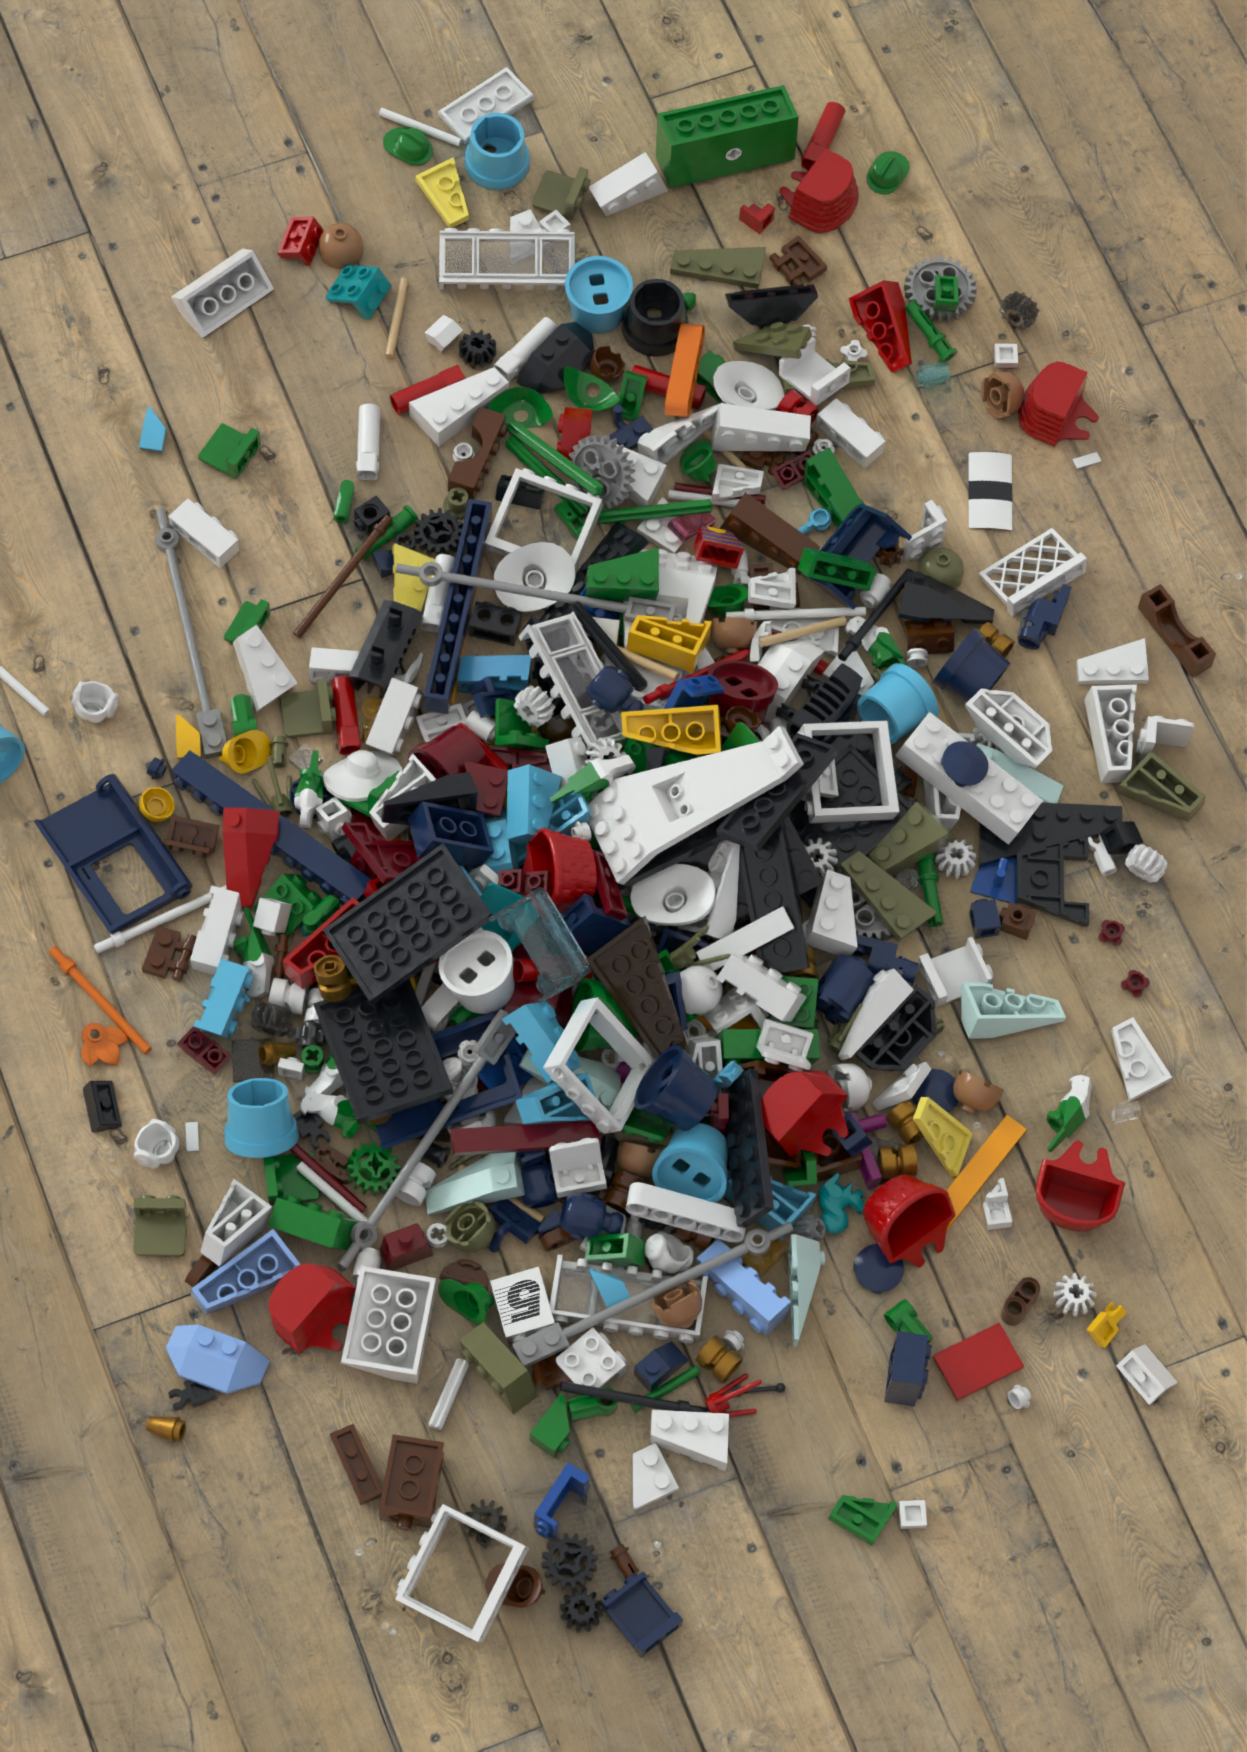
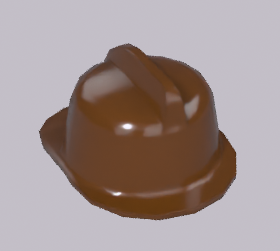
(525, 1588)

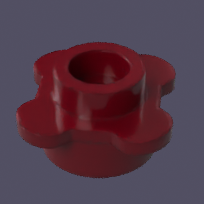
(1114, 926)
(1139, 978)

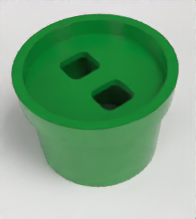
(591, 1038)

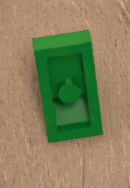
(946, 294)
(632, 395)

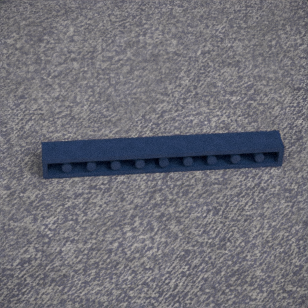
(457, 608)
(293, 845)

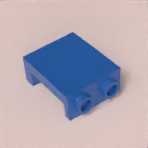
(693, 691)
(569, 1479)

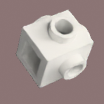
(332, 817)

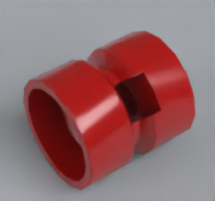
(794, 403)

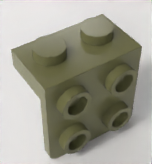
(562, 192)
(308, 711)
(160, 1226)

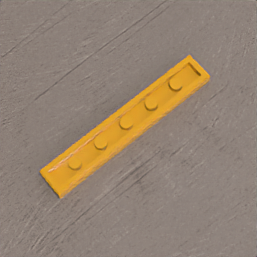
(984, 1164)

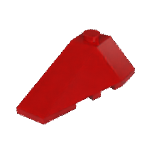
(885, 321)
(247, 847)

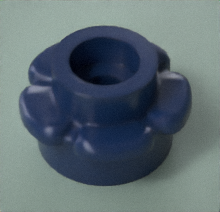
(156, 768)

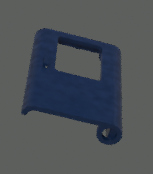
(101, 827)
(418, 1119)

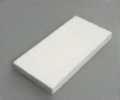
(497, 94)

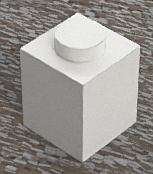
(272, 916)

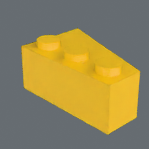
(669, 641)

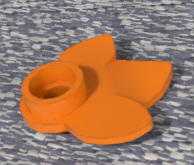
(103, 1047)

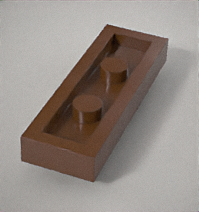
(356, 1464)

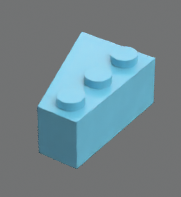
(540, 1033)
(552, 1104)

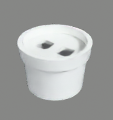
(493, 984)

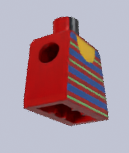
(713, 547)

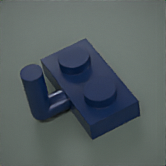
(630, 433)
(486, 701)
(511, 1220)

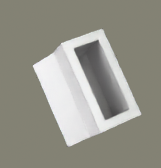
(443, 332)

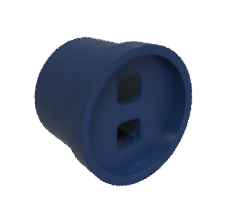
(971, 667)
(676, 1089)

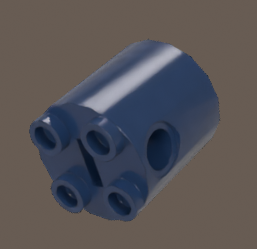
(843, 988)

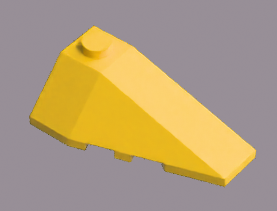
(682, 729)

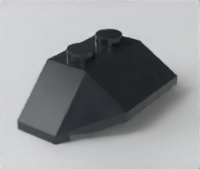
(772, 304)
(564, 347)
(902, 1034)

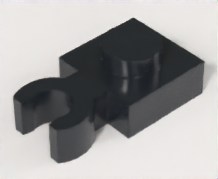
(310, 1126)
(193, 1392)

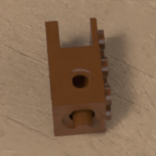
(411, 1482)

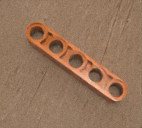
(684, 370)

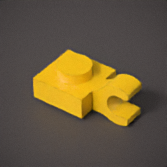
(1104, 1325)

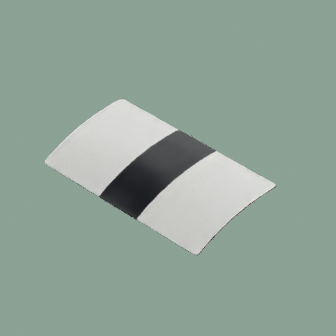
(990, 490)

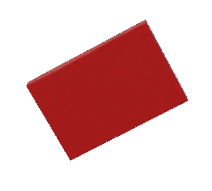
(978, 1361)

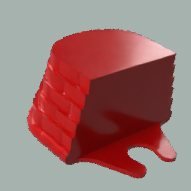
(824, 195)
(1055, 404)
(568, 861)
(801, 1109)
(1078, 1193)
(907, 1217)
(309, 1305)

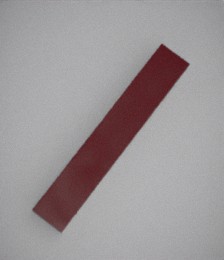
(519, 1137)

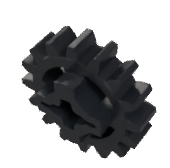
(438, 530)
(578, 1555)

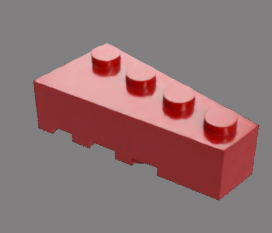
(301, 961)

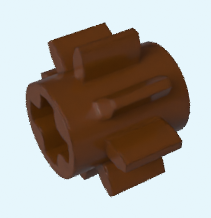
(890, 555)

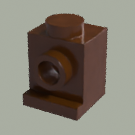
(1018, 927)

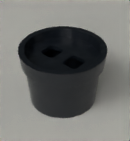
(654, 335)

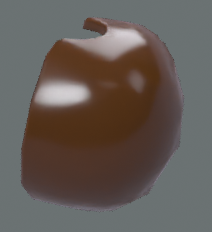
(607, 364)
(744, 715)

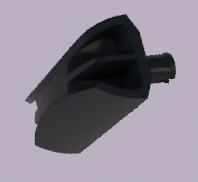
(385, 646)
(830, 703)

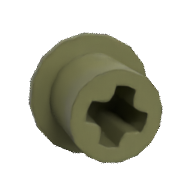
(456, 502)

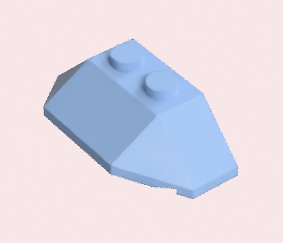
(215, 1359)

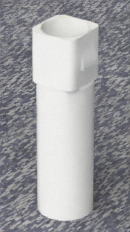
(514, 360)
(368, 442)
(437, 597)

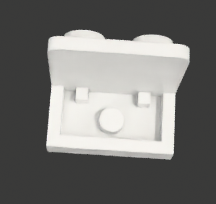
(932, 533)
(1162, 731)
(734, 1008)
(785, 1045)
(577, 1167)
(591, 1360)

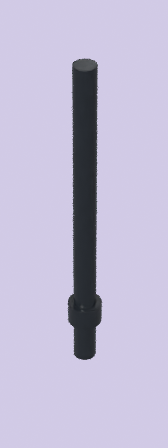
(855, 640)
(629, 1398)

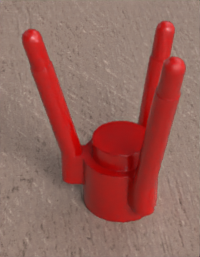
(718, 1401)

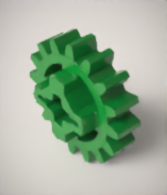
(365, 1175)

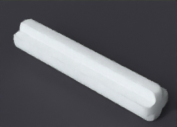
(448, 1394)

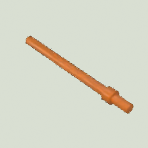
(68, 966)

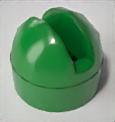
(689, 300)

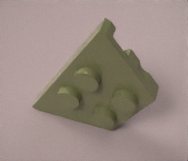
(776, 340)

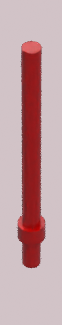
(664, 691)

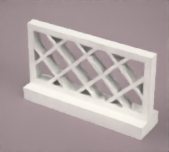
(1047, 582)

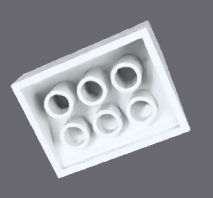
(389, 1323)

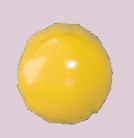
(156, 804)

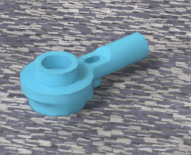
(818, 520)

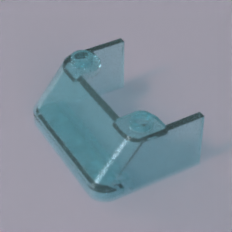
(546, 941)

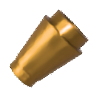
(271, 1052)
(167, 1427)

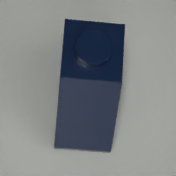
(659, 1365)

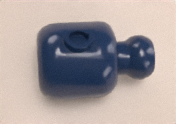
(612, 691)
(538, 1185)
(586, 1217)

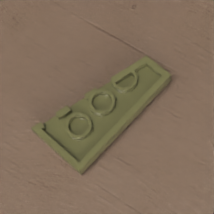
(721, 265)
(860, 375)
(889, 899)

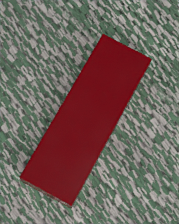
(609, 889)

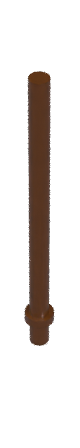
(378, 530)

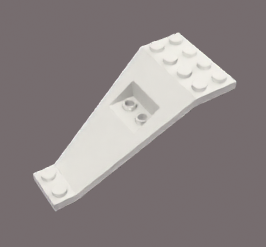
(688, 586)
(646, 815)

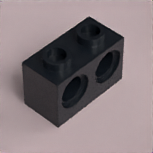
(493, 629)

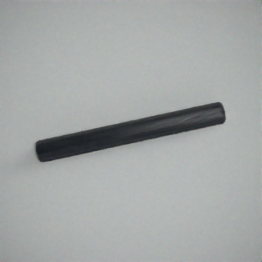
(608, 646)

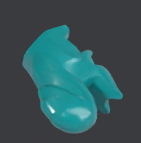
(833, 1201)

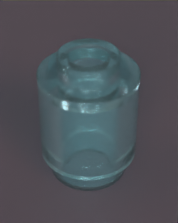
(933, 374)

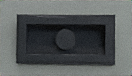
(525, 495)
(101, 1106)

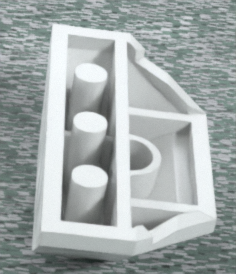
(789, 664)
(1011, 726)

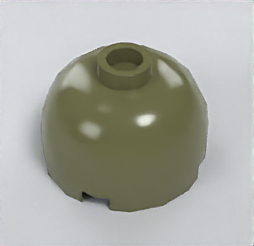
(943, 566)
(470, 1227)

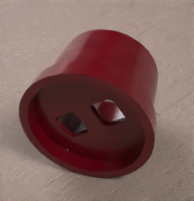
(744, 686)
(449, 751)
(528, 993)

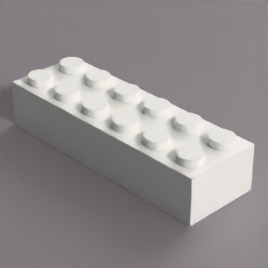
(995, 802)

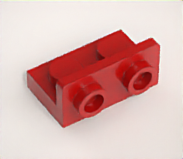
(301, 239)

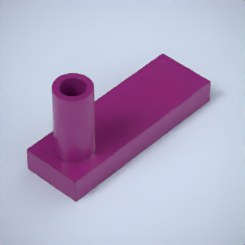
(868, 1166)

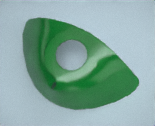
(576, 385)
(534, 404)

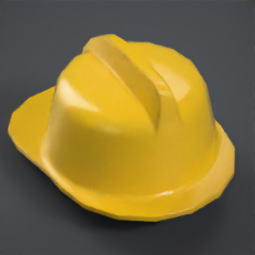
(246, 751)

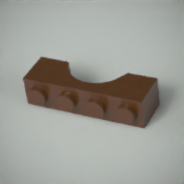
(487, 431)
(1161, 613)

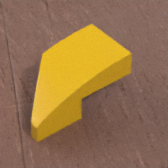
(186, 738)

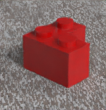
(574, 426)

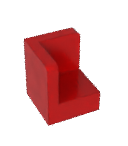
(756, 217)

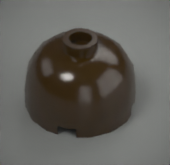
(557, 729)

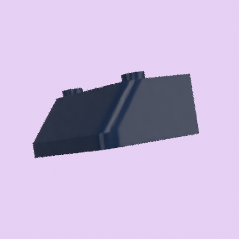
(860, 538)

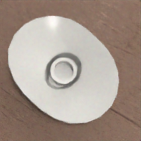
(748, 385)
(536, 566)
(359, 774)
(674, 896)

